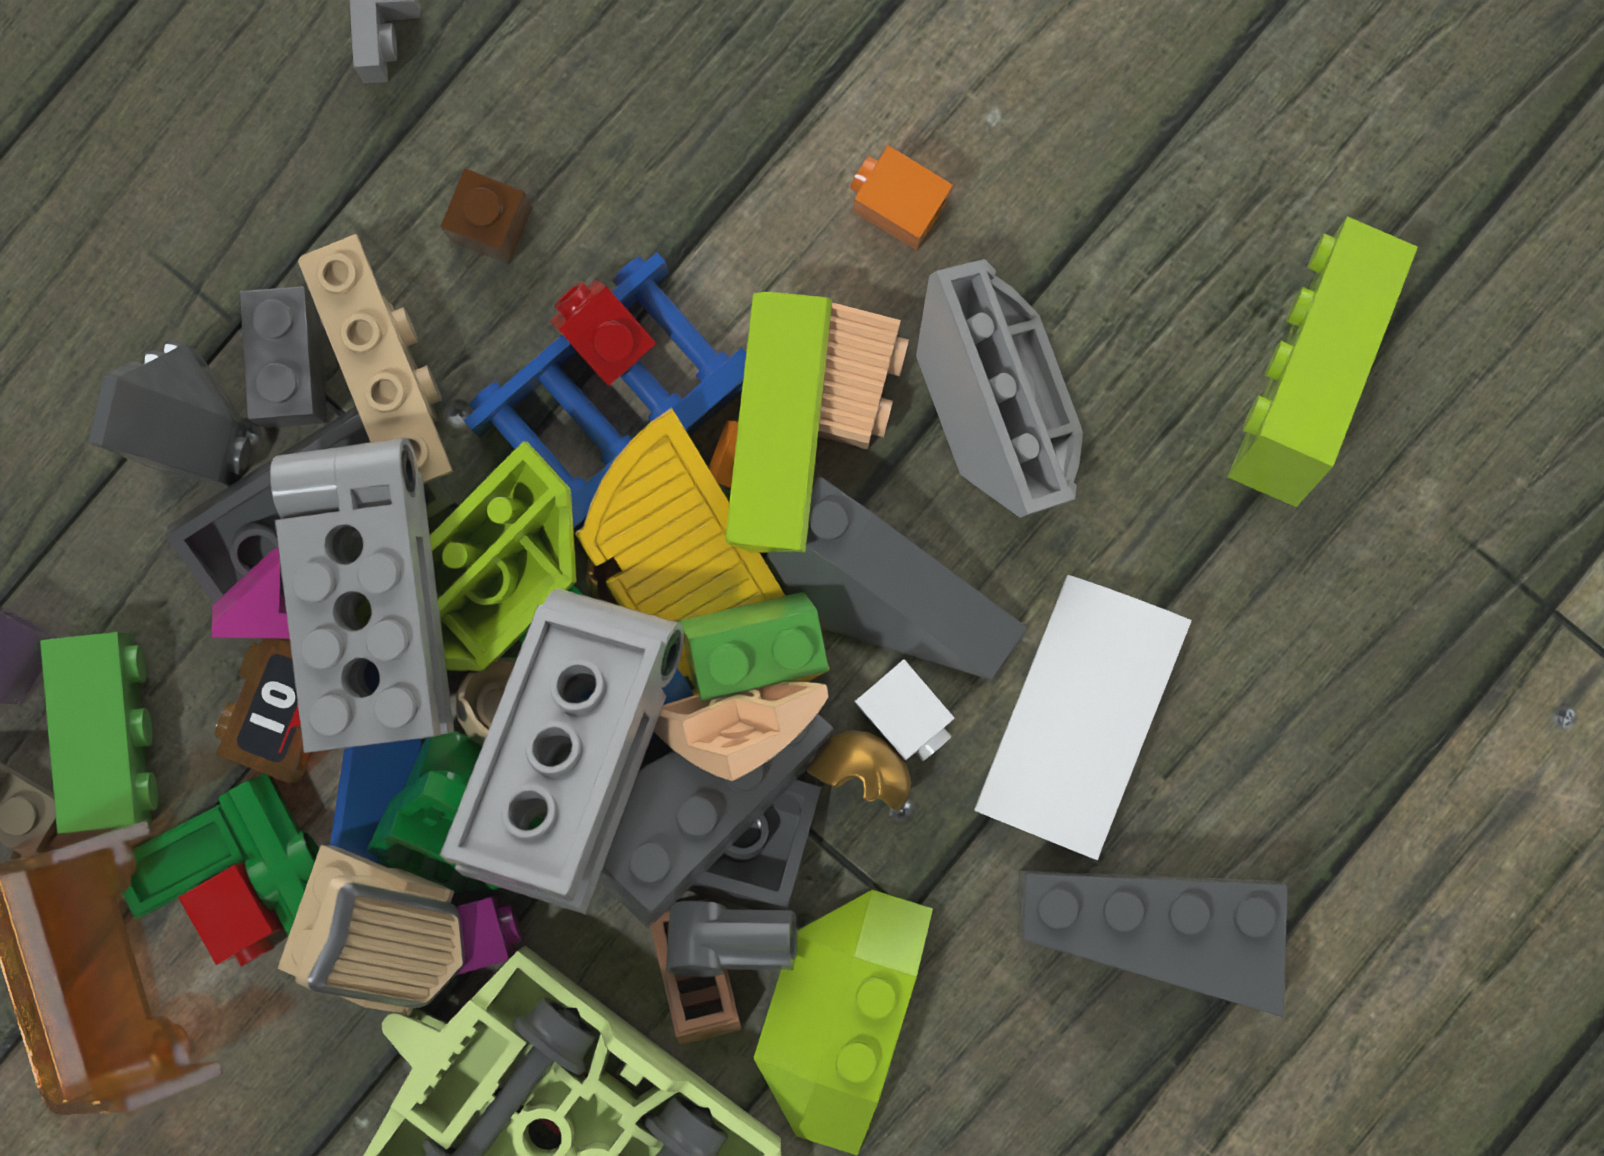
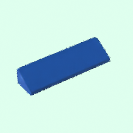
(367, 783)

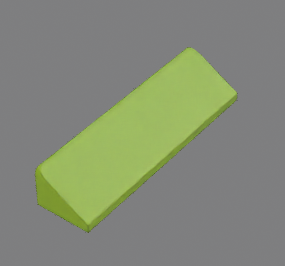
(778, 422)

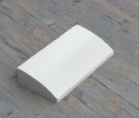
(1082, 716)

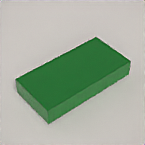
(182, 861)

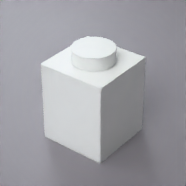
(906, 713)

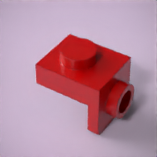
(601, 329)

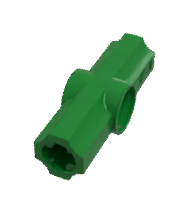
(275, 846)

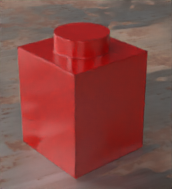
(231, 917)

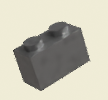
(283, 357)

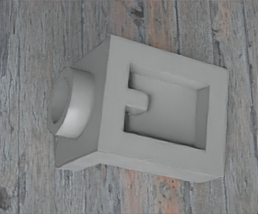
(375, 40)

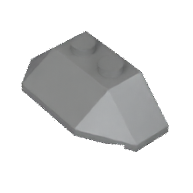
(998, 390)

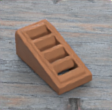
(702, 1027)

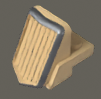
(373, 934)

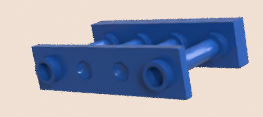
(719, 377)

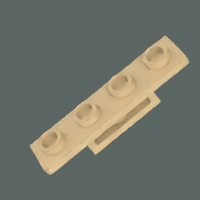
(375, 352)

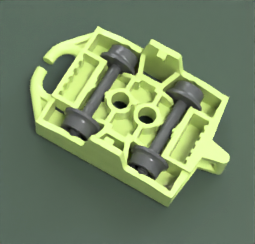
(535, 1040)

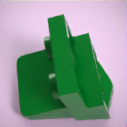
(424, 811)

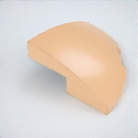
(739, 729)

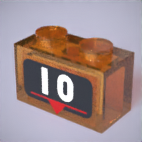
(265, 721)

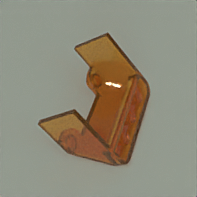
(80, 982)

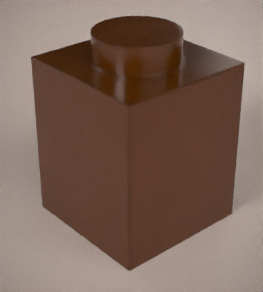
(486, 216)

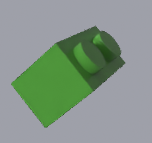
(754, 646)

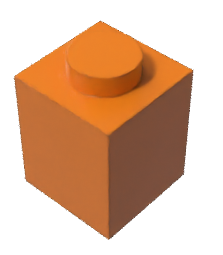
(899, 196)

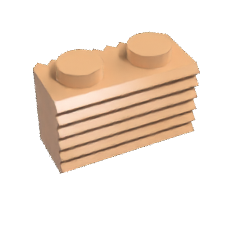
(857, 362)

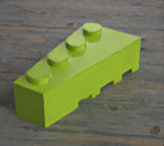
(1323, 363)

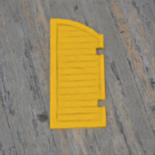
(668, 533)

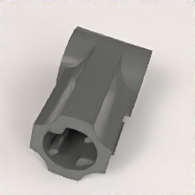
(710, 938)

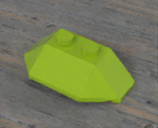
(500, 559)
(842, 1016)

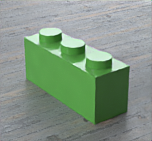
(98, 731)

